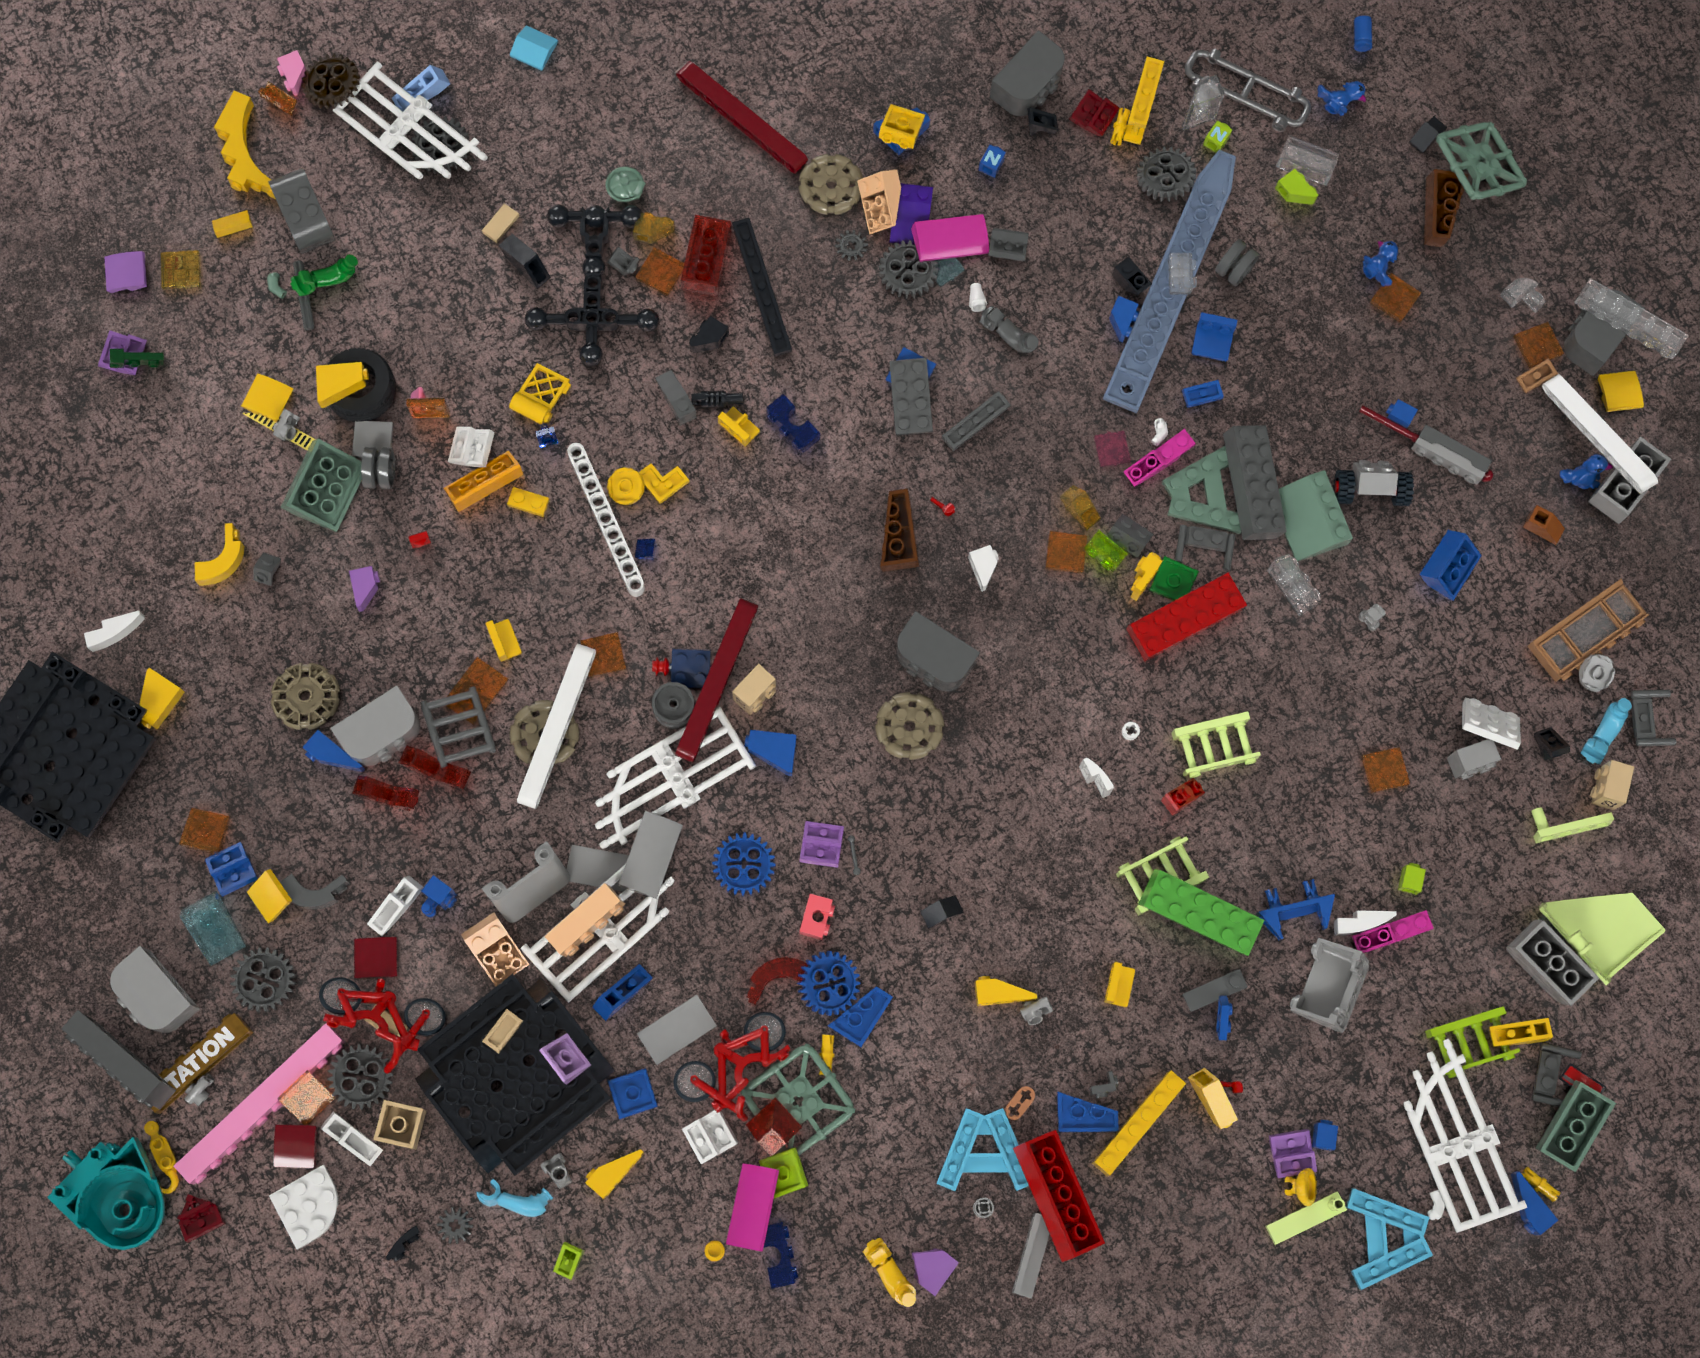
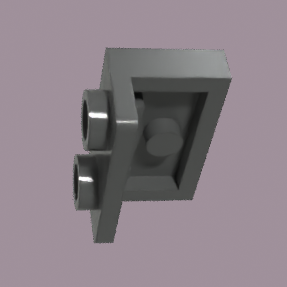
(1008, 244)
(1129, 535)

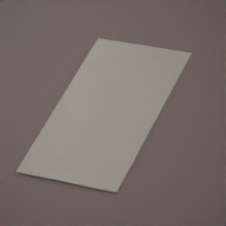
(594, 866)
(676, 1029)

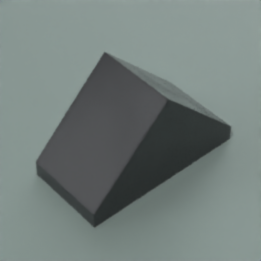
(941, 911)

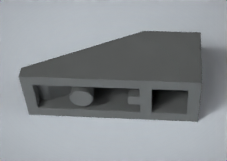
(676, 397)
(1210, 992)

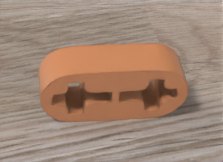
(1016, 1100)

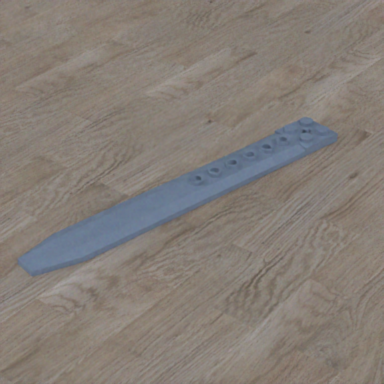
(1160, 308)

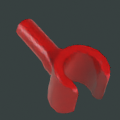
(947, 509)
(1237, 1086)

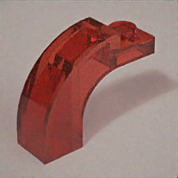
(429, 767)
(385, 794)
(775, 968)

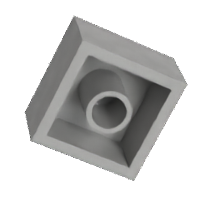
(1474, 759)

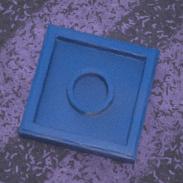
(632, 1093)

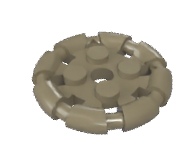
(830, 174)
(307, 707)
(909, 714)
(533, 729)

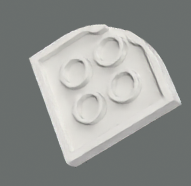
(307, 1206)

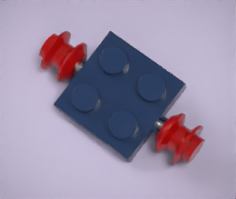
(687, 666)

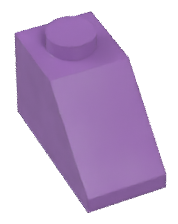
(364, 585)

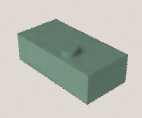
(1575, 1125)

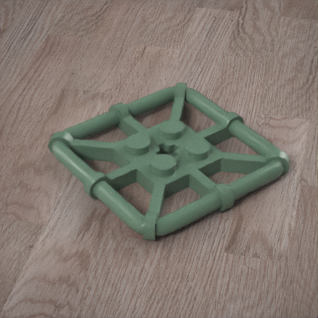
(1489, 165)
(802, 1088)

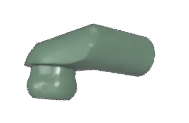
(272, 281)

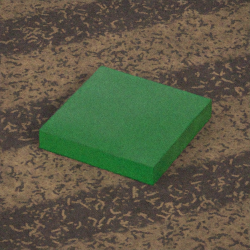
(1173, 579)

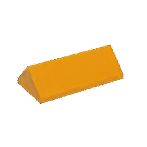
(483, 481)

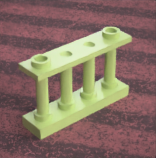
(1220, 725)
(1195, 876)

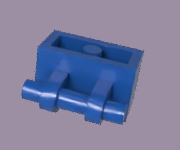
(437, 895)

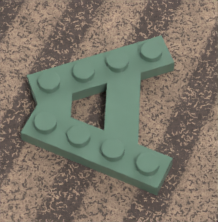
(1215, 512)

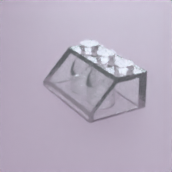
(1204, 103)
(1309, 159)
(1294, 584)

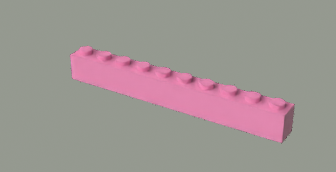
(257, 1106)

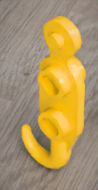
(163, 1155)

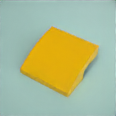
(1621, 391)
(267, 397)

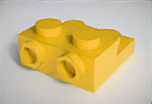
(901, 126)
(1145, 571)

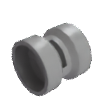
(983, 1207)

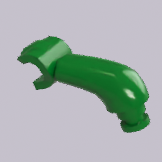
(333, 275)

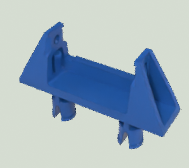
(1313, 903)

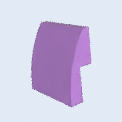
(125, 271)
(119, 341)
(821, 844)
(1292, 1152)

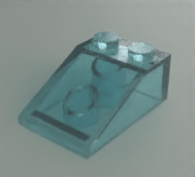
(212, 928)

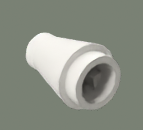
(977, 299)

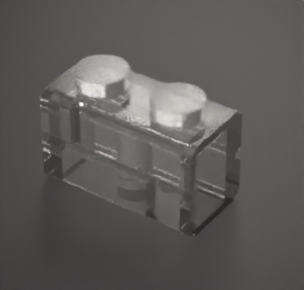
(1181, 273)

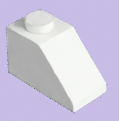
(983, 564)

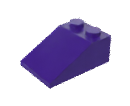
(913, 207)

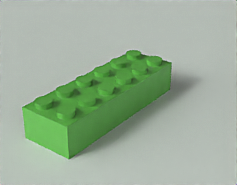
(1201, 912)

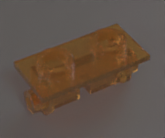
(278, 97)

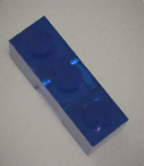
(802, 436)
(783, 1273)

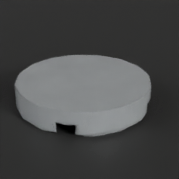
(1596, 672)

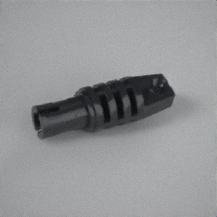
(716, 398)

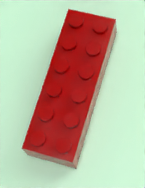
(1186, 616)
(1059, 1195)

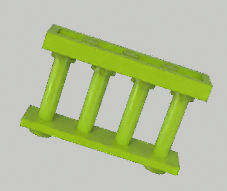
(1457, 1028)

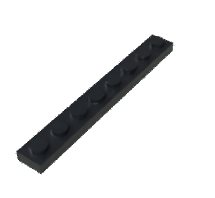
(761, 287)

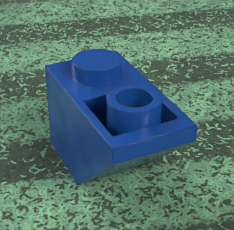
(1122, 315)

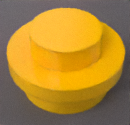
(714, 1251)

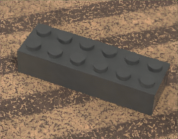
(1254, 482)
(117, 1060)

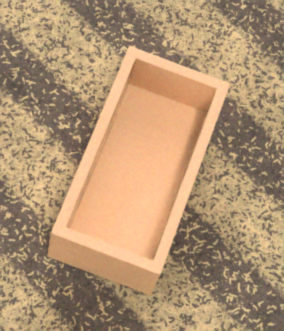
(585, 920)

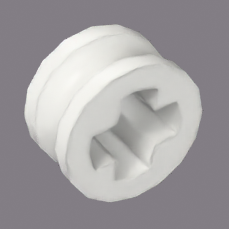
(1136, 729)

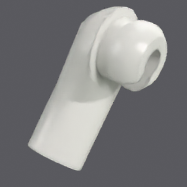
(1161, 432)
(1438, 1207)

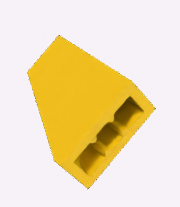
(339, 381)
(158, 698)
(1213, 1098)

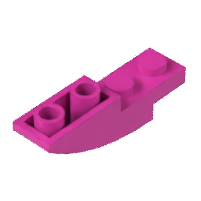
(1160, 458)
(1393, 932)

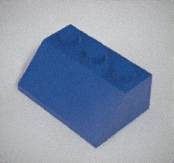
(1451, 564)

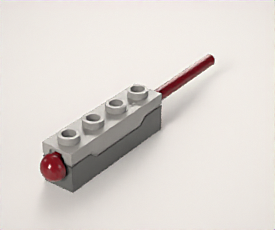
(1441, 450)

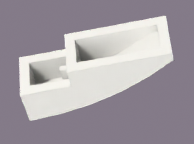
(113, 630)
(395, 905)
(1361, 922)
(351, 1138)

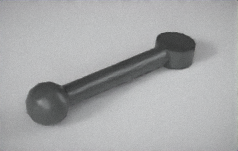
(856, 871)

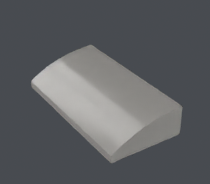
(650, 855)

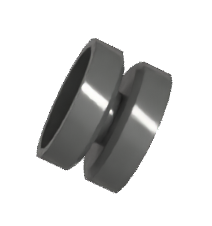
(1237, 262)
(378, 468)
(675, 694)

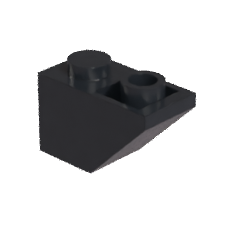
(1130, 277)
(710, 336)

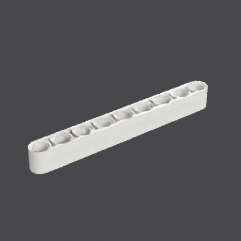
(1600, 434)
(603, 511)
(556, 726)

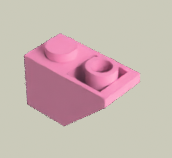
(293, 69)

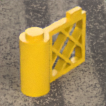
(534, 407)

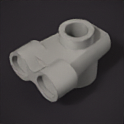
(285, 427)
(1372, 616)
(1033, 1010)
(197, 1093)
(556, 1167)

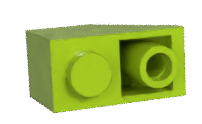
(1296, 189)

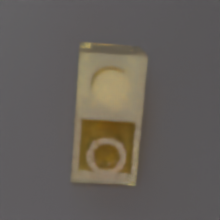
(652, 228)
(1080, 506)

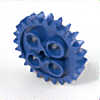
(744, 847)
(832, 999)

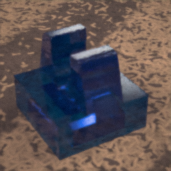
(546, 435)

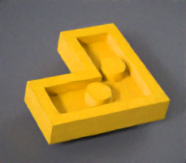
(663, 486)

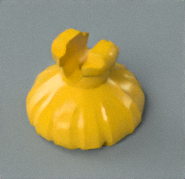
(1303, 1186)

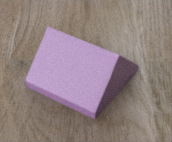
(565, 1058)

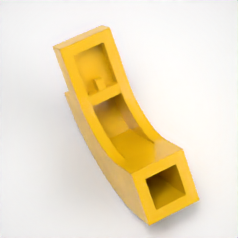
(225, 564)

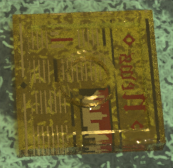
(180, 269)

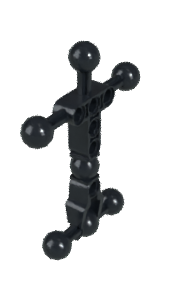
(593, 269)

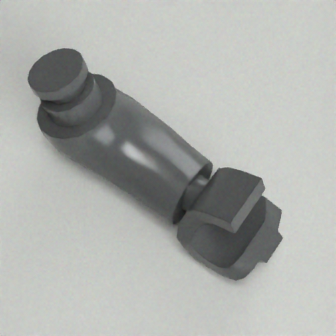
(1009, 332)

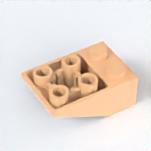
(880, 199)
(494, 949)

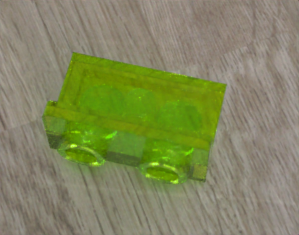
(1105, 551)

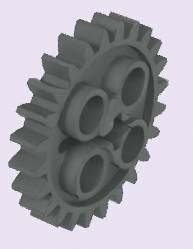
(445, 138)
(1166, 174)
(897, 258)
(256, 996)
(364, 1058)

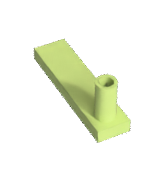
(1548, 833)
(1306, 1218)

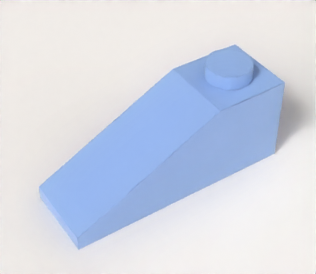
(427, 84)

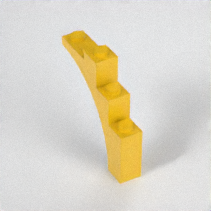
(233, 129)

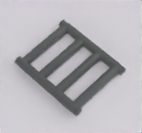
(482, 729)

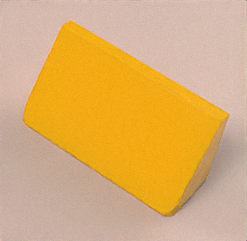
(232, 224)

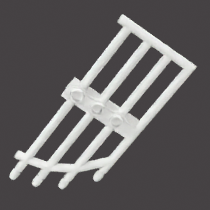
(403, 124)
(674, 774)
(608, 935)
(1460, 1146)

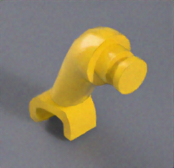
(890, 1274)

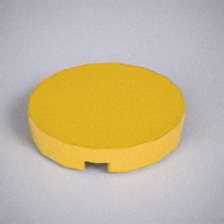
(625, 486)

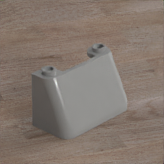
(532, 888)
(1332, 985)

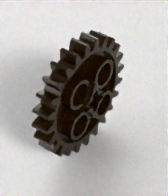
(330, 81)

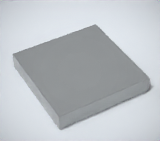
(371, 435)

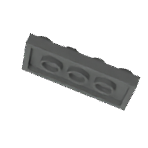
(911, 396)

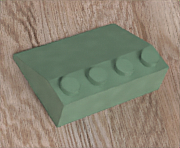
(324, 485)
(1313, 517)

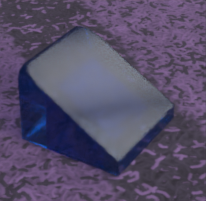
(645, 549)

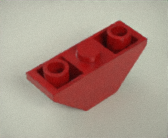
(1182, 796)

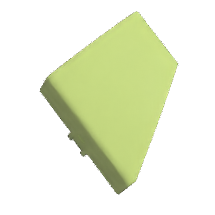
(1604, 929)

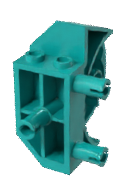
(103, 1186)

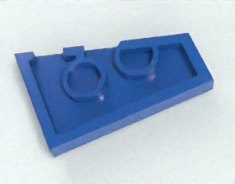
(862, 1017)
(1083, 1116)

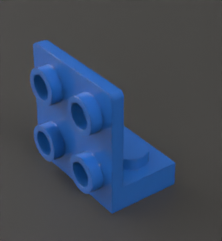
(1213, 336)

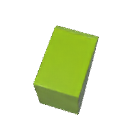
(568, 1260)

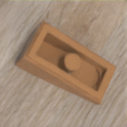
(1537, 376)

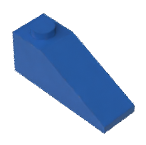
(327, 752)
(621, 992)
(1537, 1214)

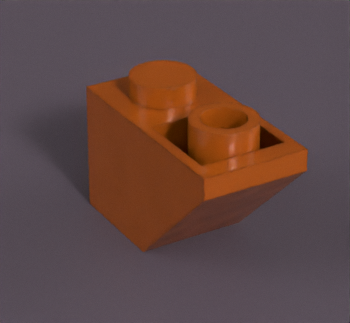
(1544, 524)

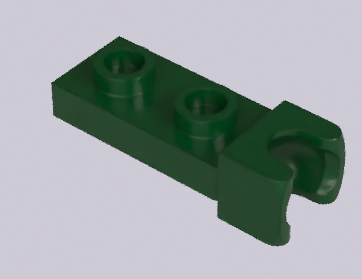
(119, 358)

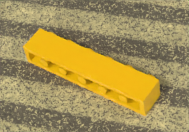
(1139, 1123)

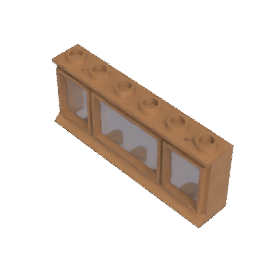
(1588, 631)

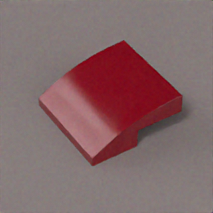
(1094, 113)
(375, 957)
(295, 1146)

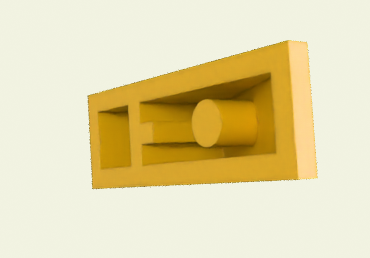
(995, 991)
(1521, 1032)
(608, 1176)

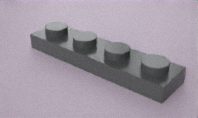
(976, 421)

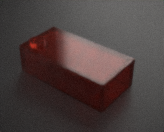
(706, 255)

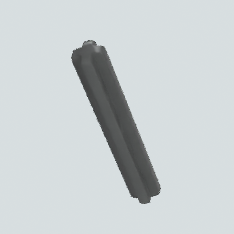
(304, 301)

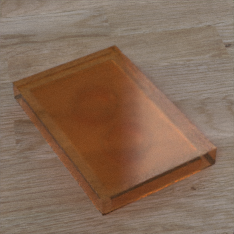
(487, 683)

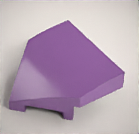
(933, 1268)

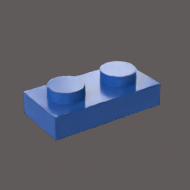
(1202, 393)
(1223, 1024)

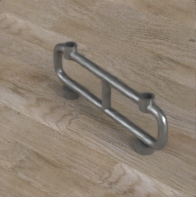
(1280, 121)

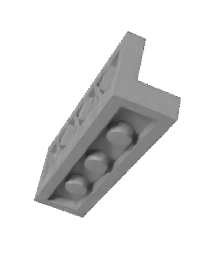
(1031, 1257)

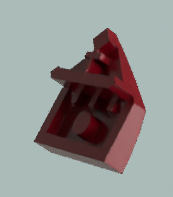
(199, 1218)

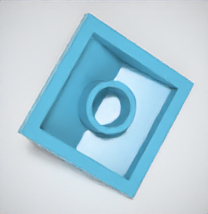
(533, 47)

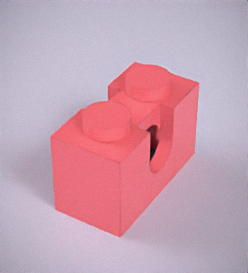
(821, 905)

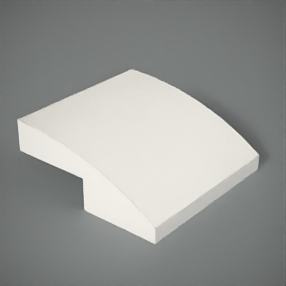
(471, 446)
(1093, 772)
(710, 1136)

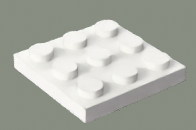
(1491, 722)

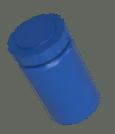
(1363, 33)

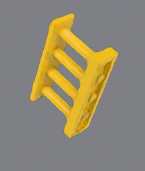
(1143, 100)

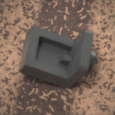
(623, 261)
(265, 568)
(1102, 1090)

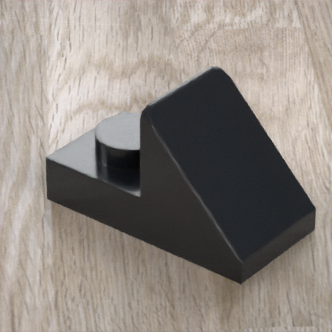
(1041, 121)
(1427, 134)
(1551, 743)

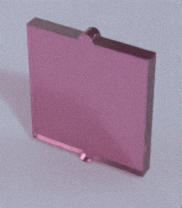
(1112, 449)

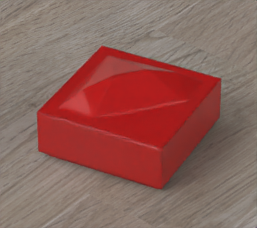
(419, 539)

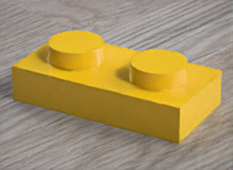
(528, 501)

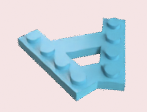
(962, 1161)
(1380, 1262)

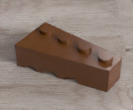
(1441, 206)
(899, 542)

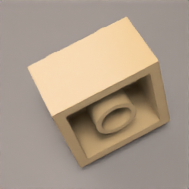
(754, 690)
(1612, 785)
(400, 1124)

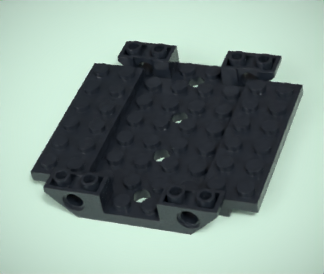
(88, 768)
(534, 1103)

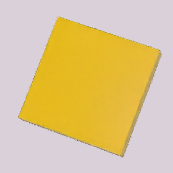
(269, 896)

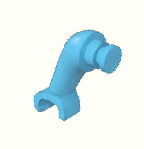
(1610, 726)
(526, 1206)

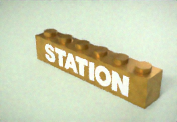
(204, 1056)

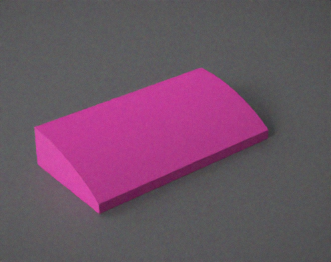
(951, 237)
(752, 1207)

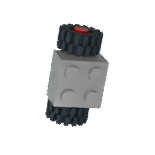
(1374, 480)

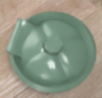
(625, 184)

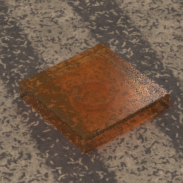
(660, 271)
(1396, 298)
(1538, 344)
(428, 407)
(1066, 552)
(608, 654)
(1385, 770)
(204, 831)
(306, 1098)

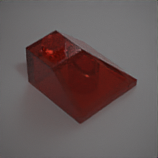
(773, 1126)

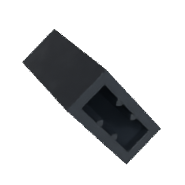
(525, 260)

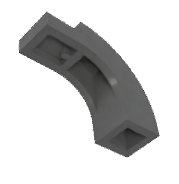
(314, 898)

